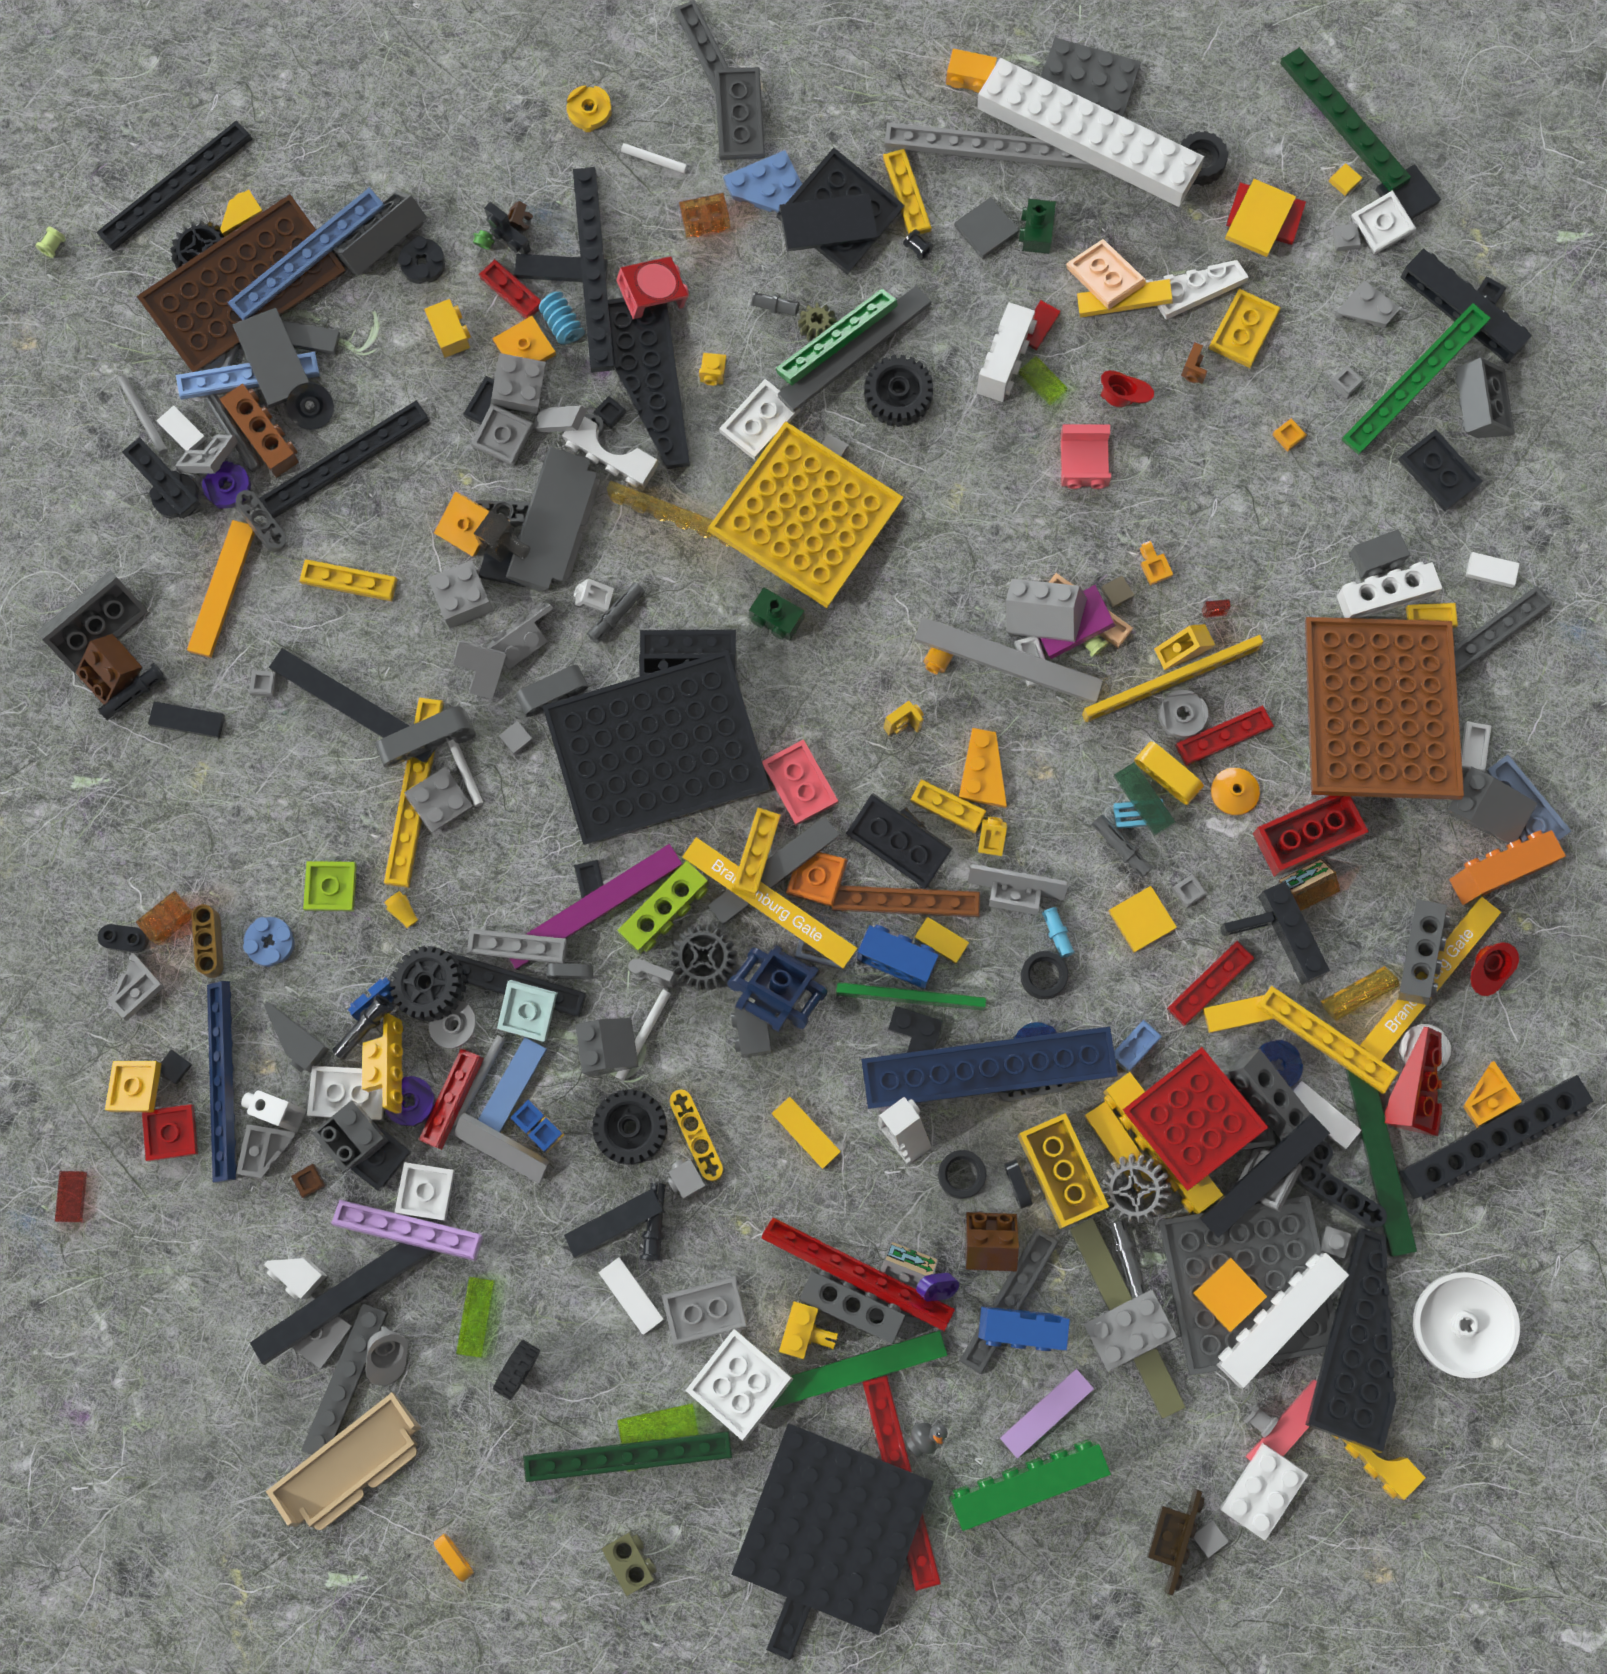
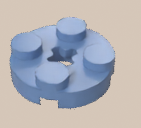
(262, 929)

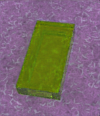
(1043, 380)

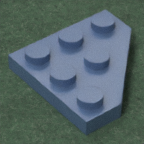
(764, 182)

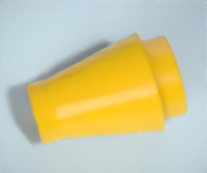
(401, 909)

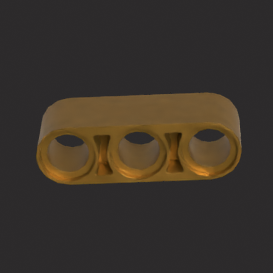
(200, 932)

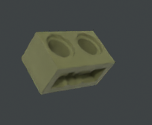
(622, 1565)

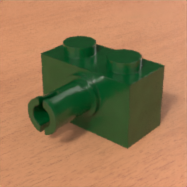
(1038, 226)
(776, 614)

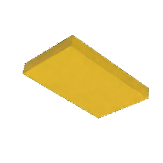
(1260, 217)
(1244, 328)

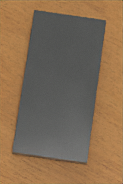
(739, 113)
(271, 355)

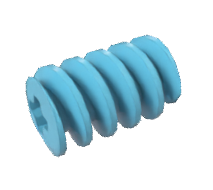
(560, 318)

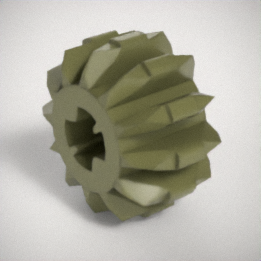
(815, 321)

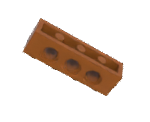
(240, 401)

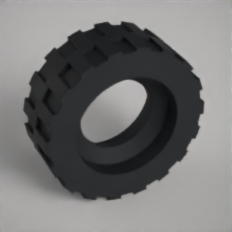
(1216, 147)
(516, 1369)

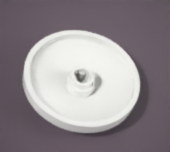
(1466, 1325)

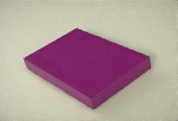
(1094, 621)

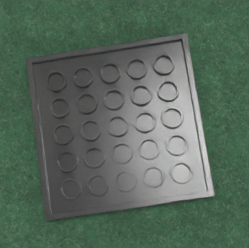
(1269, 1250)

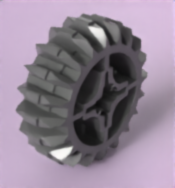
(711, 949)

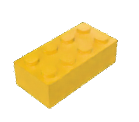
(1062, 1171)

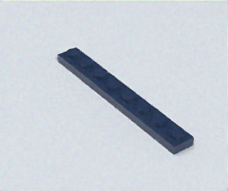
(221, 1082)

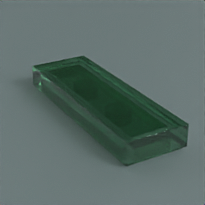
(1144, 799)

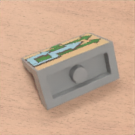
(907, 1264)

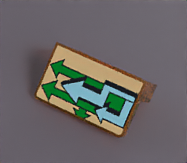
(1312, 883)

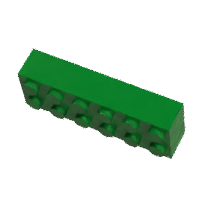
(1029, 1485)

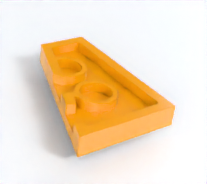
(982, 771)

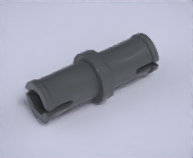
(775, 303)

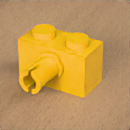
(803, 1331)

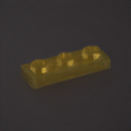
(1360, 993)

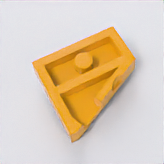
(1491, 1097)

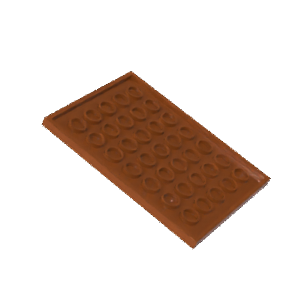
(1383, 708)

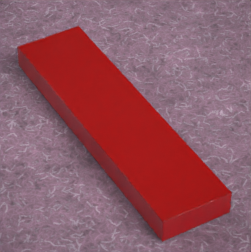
(1224, 735)
(1210, 983)
(451, 1099)

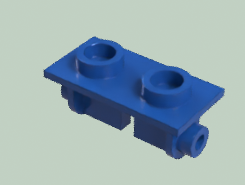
(381, 987)

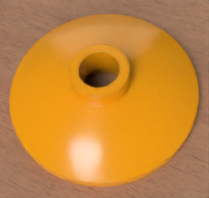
(1227, 799)

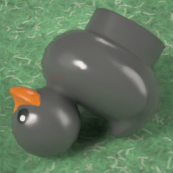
(925, 1438)

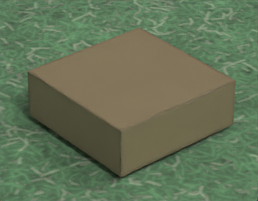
(1117, 592)

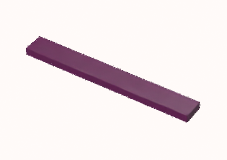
(607, 897)

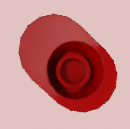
(1123, 390)
(1493, 968)

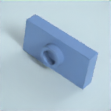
(1136, 1046)

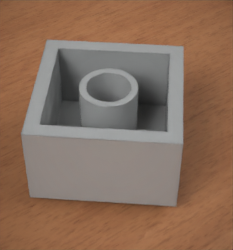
(518, 383)
(460, 594)

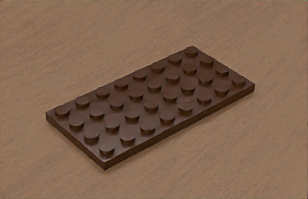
(194, 298)

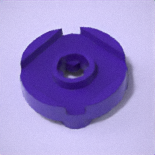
(213, 482)
(424, 1103)

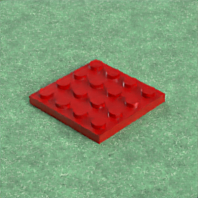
(1195, 1118)

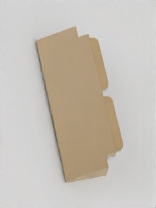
(337, 1473)

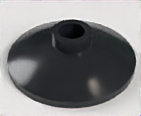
(316, 416)

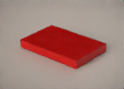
(1290, 225)

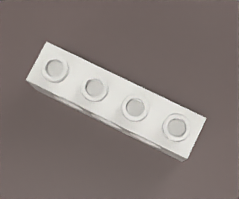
(1421, 574)

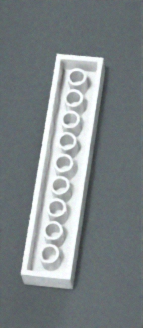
(1090, 132)

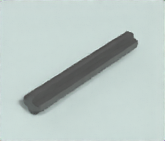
(231, 429)

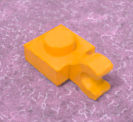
(1155, 567)

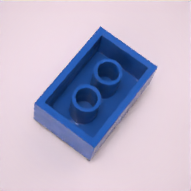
(897, 956)

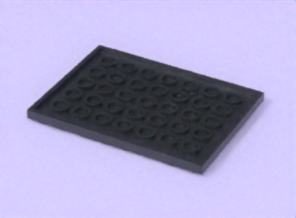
(656, 747)

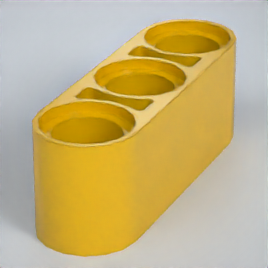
(1168, 773)

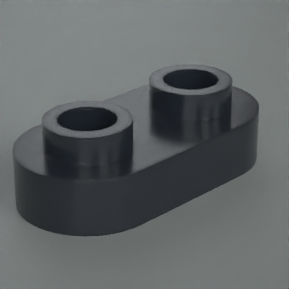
(121, 938)

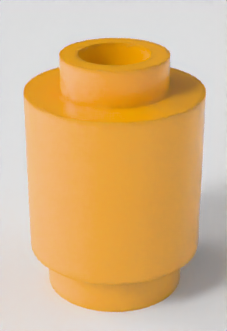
(937, 660)

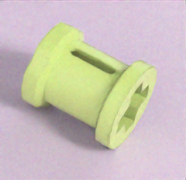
(50, 242)
(1095, 645)

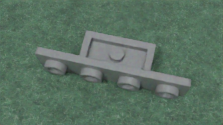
(522, 637)
(1016, 890)

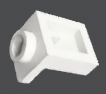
(593, 595)

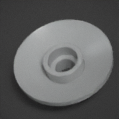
(443, 1032)

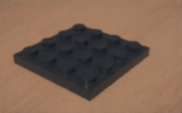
(838, 178)

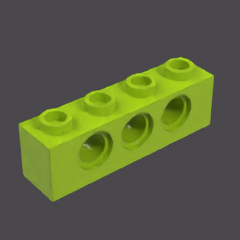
(684, 876)

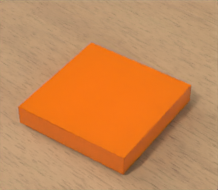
(818, 879)

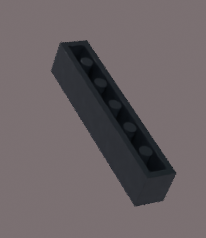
(1453, 297)

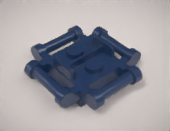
(777, 987)

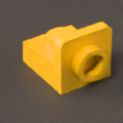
(712, 369)
(992, 836)

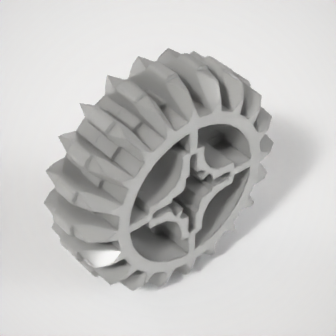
(1146, 1187)

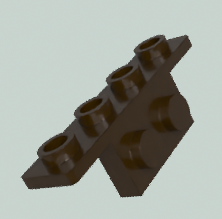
(1172, 1537)

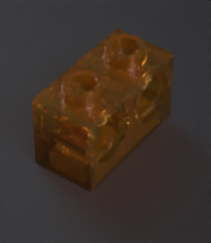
(703, 209)
(166, 918)

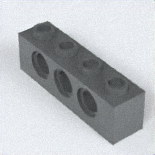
(1411, 988)
(1269, 1092)
(814, 1295)

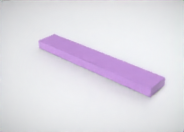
(407, 1230)

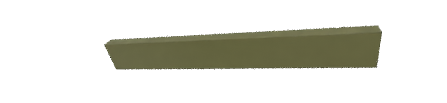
(1114, 1294)

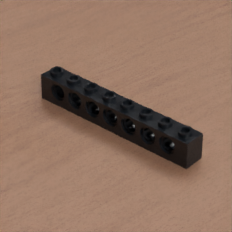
(1570, 1090)

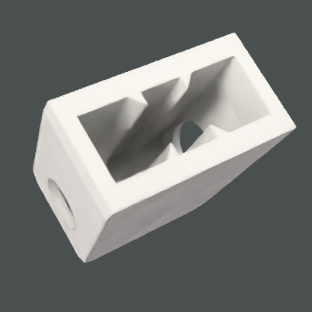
(274, 1110)

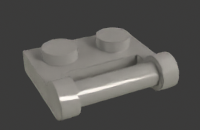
(659, 976)

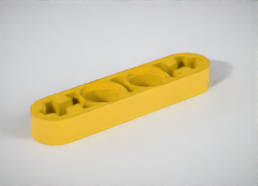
(698, 1134)

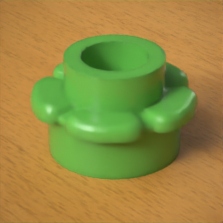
(483, 239)

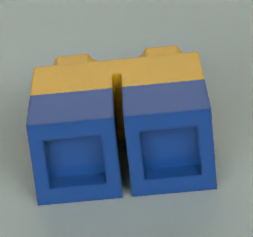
(537, 1126)

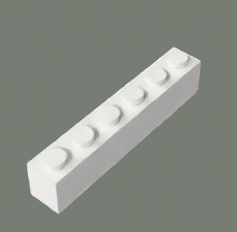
(1282, 1319)

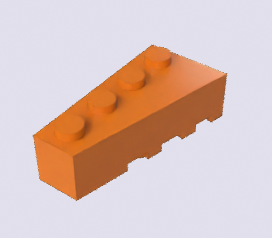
(1506, 866)

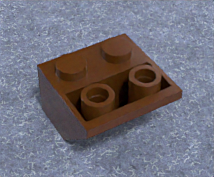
(107, 667)
(991, 1241)

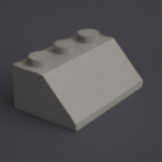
(1044, 609)

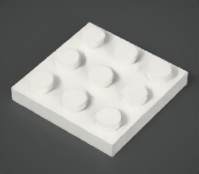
(739, 1385)

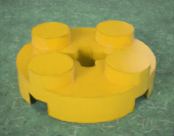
(588, 119)

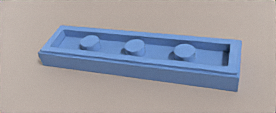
(512, 1084)

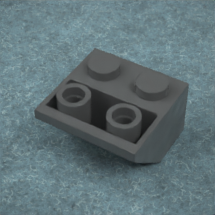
(350, 1136)

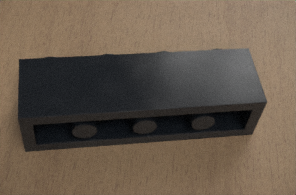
(1294, 933)

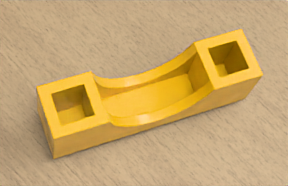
(1398, 1475)

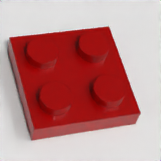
(170, 1133)

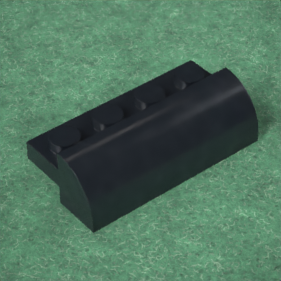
(673, 647)

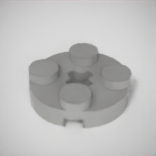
(1190, 703)

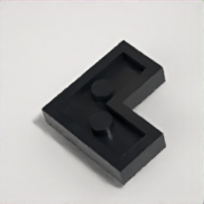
(501, 228)
(919, 1027)

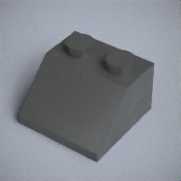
(606, 1046)

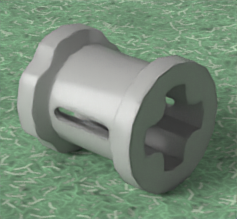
(1260, 1420)

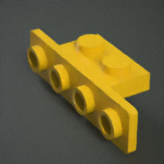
(384, 1064)

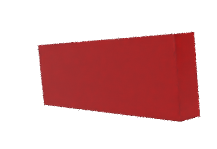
(510, 289)

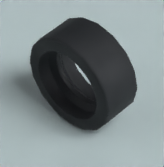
(1053, 958)
(959, 1155)

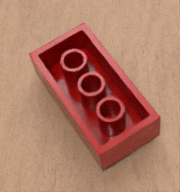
(1309, 833)

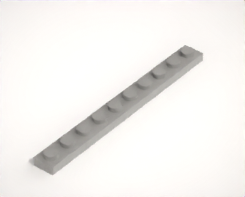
(979, 145)

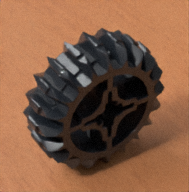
(190, 241)

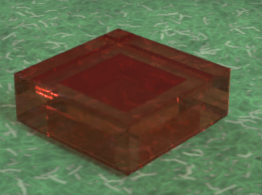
(1216, 608)

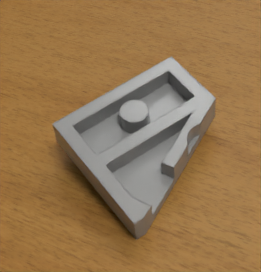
(134, 988)

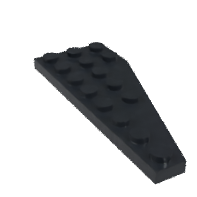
(649, 374)
(1356, 1376)

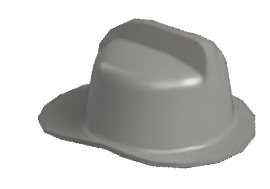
(385, 1356)

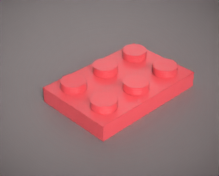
(799, 782)

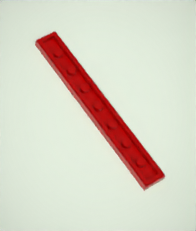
(857, 1273)
(894, 1452)

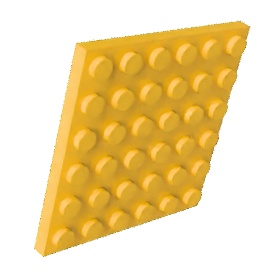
(805, 514)

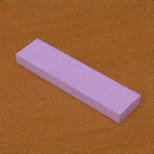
(1046, 1413)

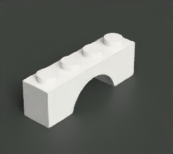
(635, 466)

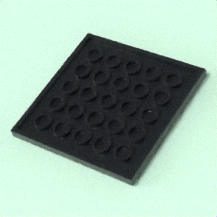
(833, 1528)

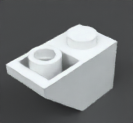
(298, 1275)

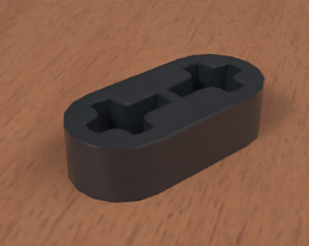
(1018, 1184)

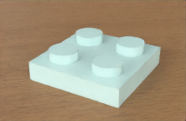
(527, 1010)

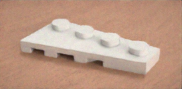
(1200, 286)

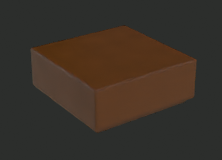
(308, 1181)

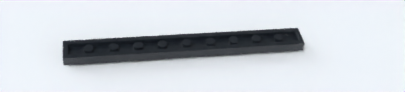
(593, 270)

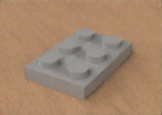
(1130, 1330)

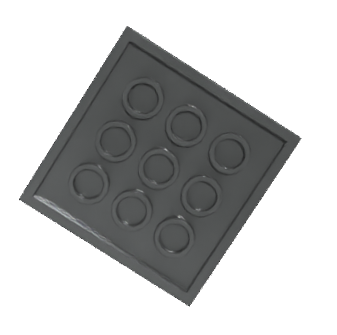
(1092, 74)

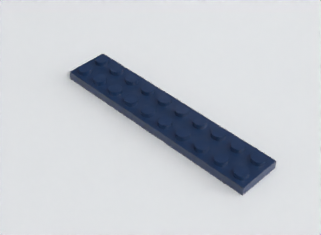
(989, 1067)

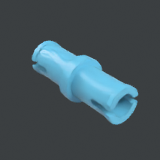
(1058, 932)

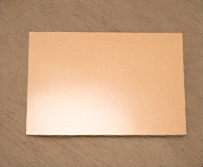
(1106, 274)

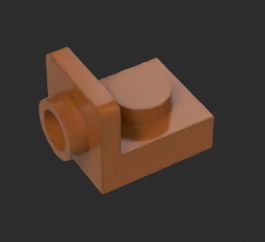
(1192, 369)

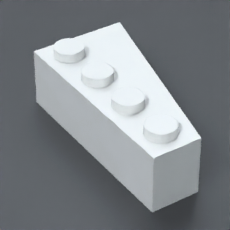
(1006, 349)
(905, 1130)

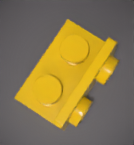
(906, 713)

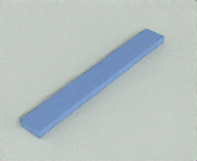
(306, 254)

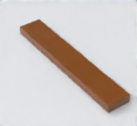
(907, 901)

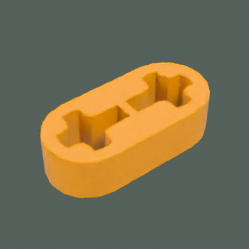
(453, 1557)

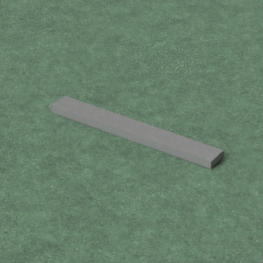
(1008, 660)

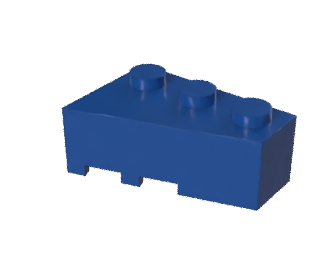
(1023, 1328)

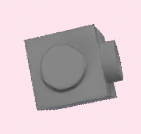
(685, 1178)

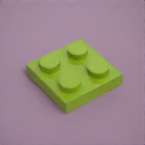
(330, 886)

